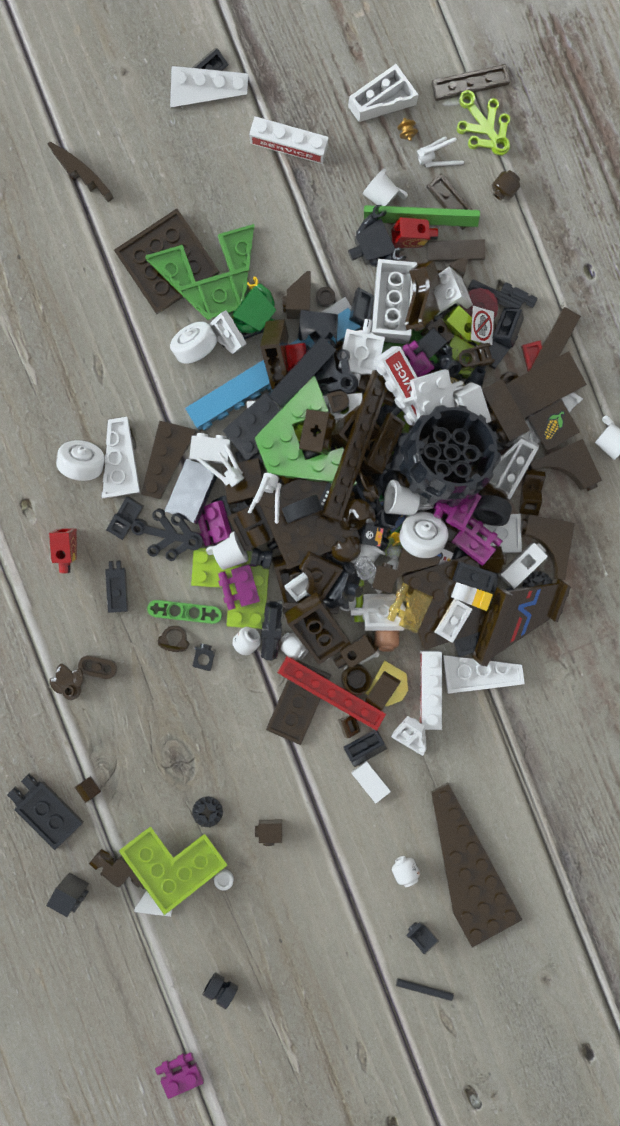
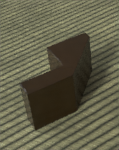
(531, 492)

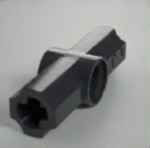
(271, 630)

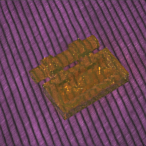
(415, 610)

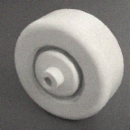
(193, 342)
(80, 460)
(423, 535)

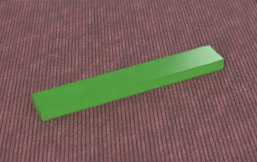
(435, 216)

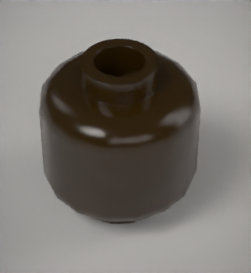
(506, 185)

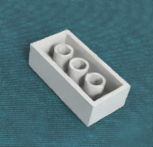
(392, 300)

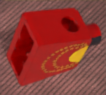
(412, 233)
(65, 541)

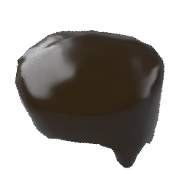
(356, 679)

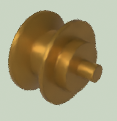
(406, 127)

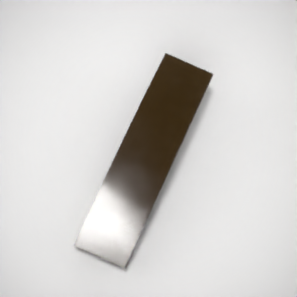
(76, 169)

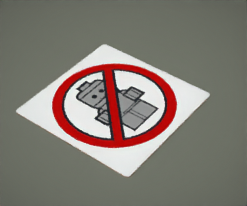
(482, 325)

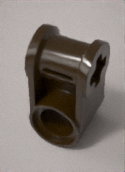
(477, 355)

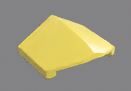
(401, 690)

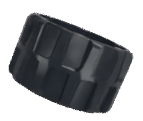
(465, 427)

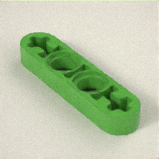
(185, 608)

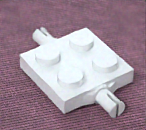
(363, 349)
(431, 391)
(376, 611)

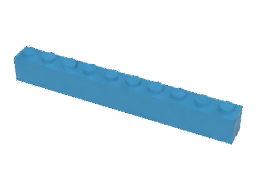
(248, 385)

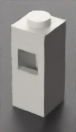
(523, 565)

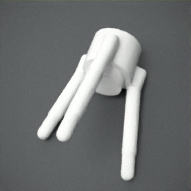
(427, 154)
(233, 474)
(268, 484)

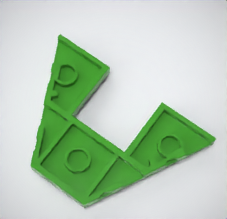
(215, 293)
(281, 447)

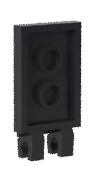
(45, 811)

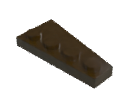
(167, 451)

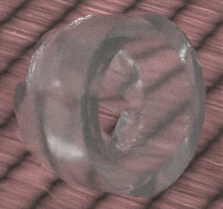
(394, 551)

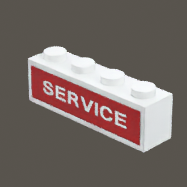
(288, 140)
(398, 373)
(431, 689)

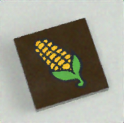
(553, 425)

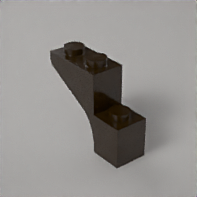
(423, 302)
(386, 575)

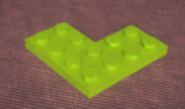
(205, 573)
(170, 878)

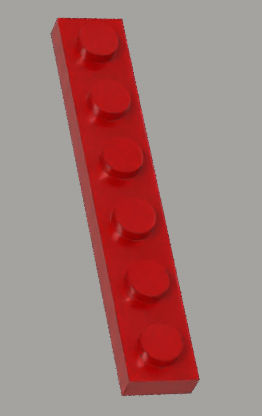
(331, 693)

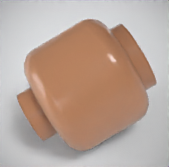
(387, 640)

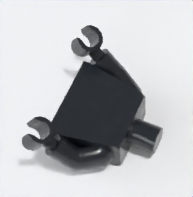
(374, 241)
(345, 587)

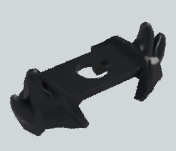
(384, 519)

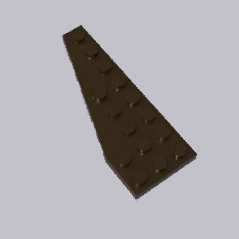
(473, 884)

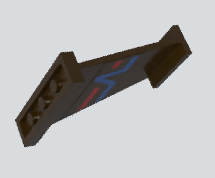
(516, 615)

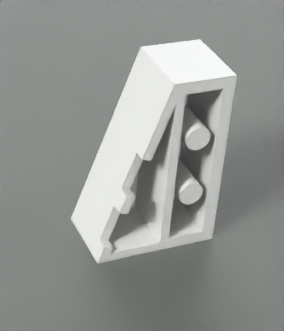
(383, 95)
(513, 466)

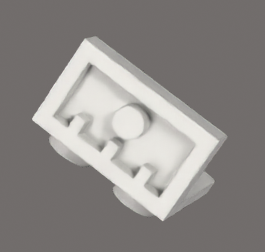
(451, 291)

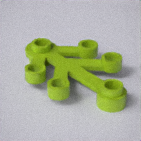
(485, 126)

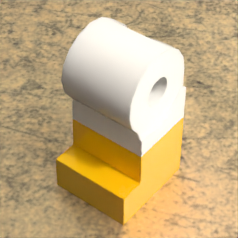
(472, 596)

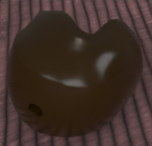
(357, 513)

